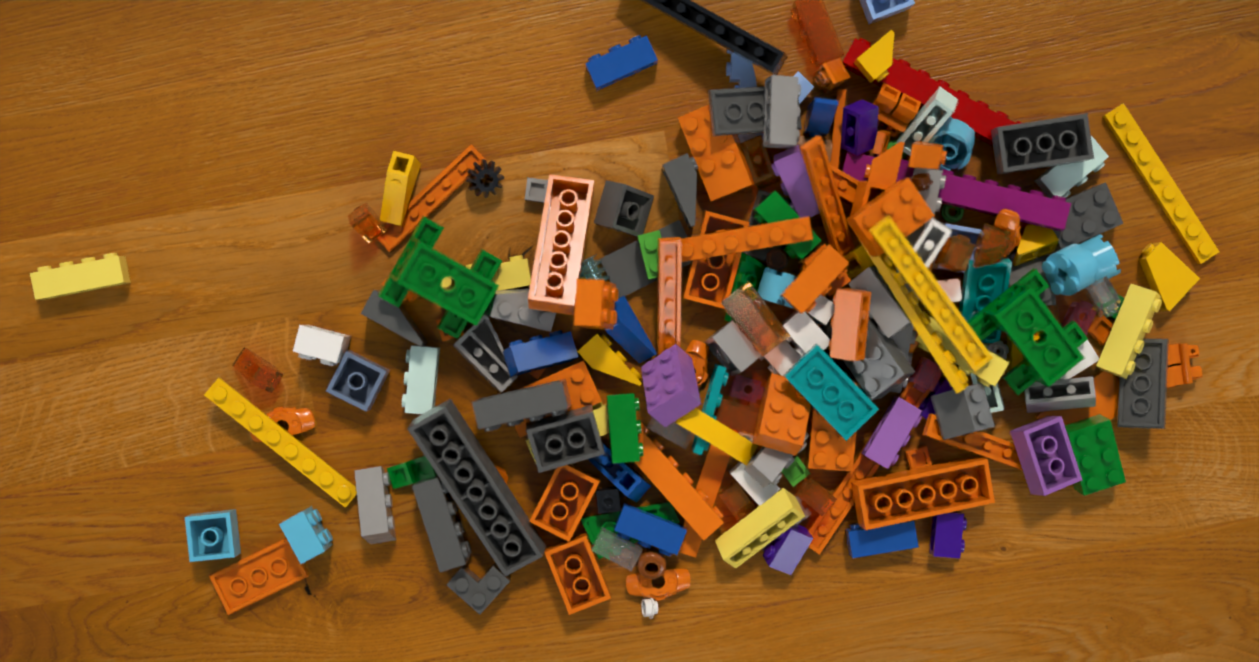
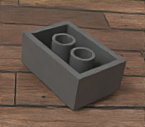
(1089, 215)
(565, 438)

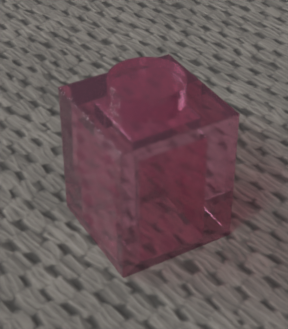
(926, 375)

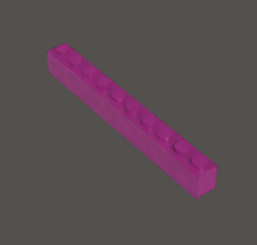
(980, 196)

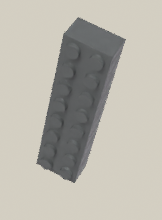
(477, 487)

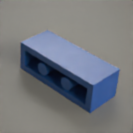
(621, 62)
(540, 353)
(650, 530)
(881, 539)

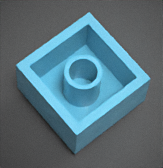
(306, 534)
(212, 535)

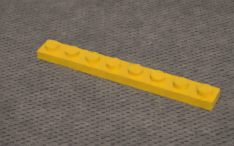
(1160, 184)
(930, 293)
(920, 321)
(281, 442)

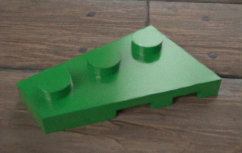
(748, 271)

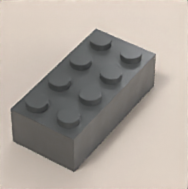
(1042, 144)
(883, 363)
(521, 404)
(441, 523)

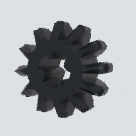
(490, 183)

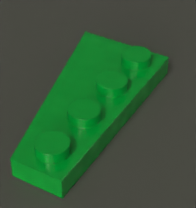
(608, 520)

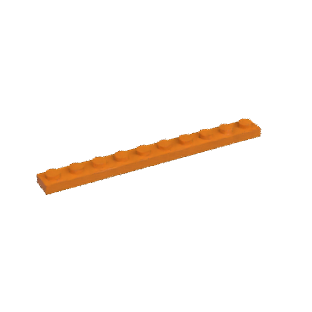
(863, 468)

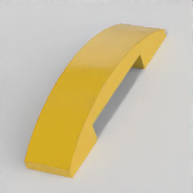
(718, 435)

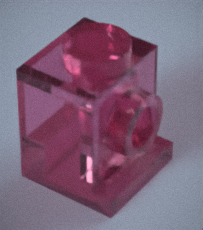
(1074, 312)
(738, 385)

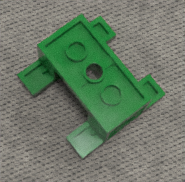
(423, 270)
(1021, 315)

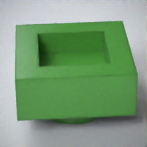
(796, 471)

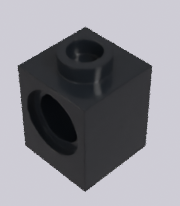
(608, 499)

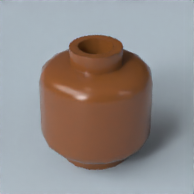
(651, 563)

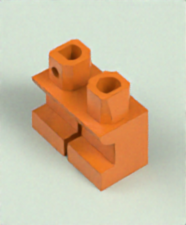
(894, 112)
(1182, 372)

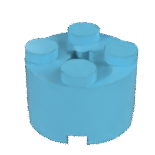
(957, 141)
(1104, 255)
(1070, 270)
(773, 284)

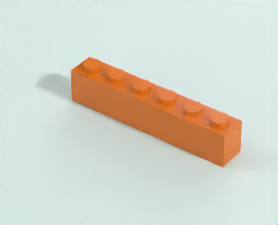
(678, 487)

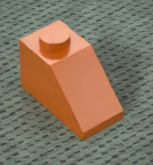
(927, 155)
(885, 166)

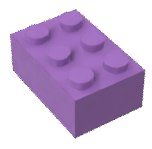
(670, 385)
(1046, 455)

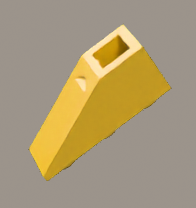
(398, 187)
(604, 359)

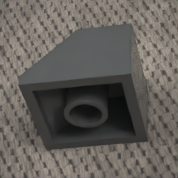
(623, 208)
(962, 411)

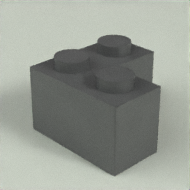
(476, 591)

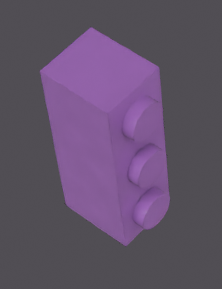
(796, 181)
(892, 432)

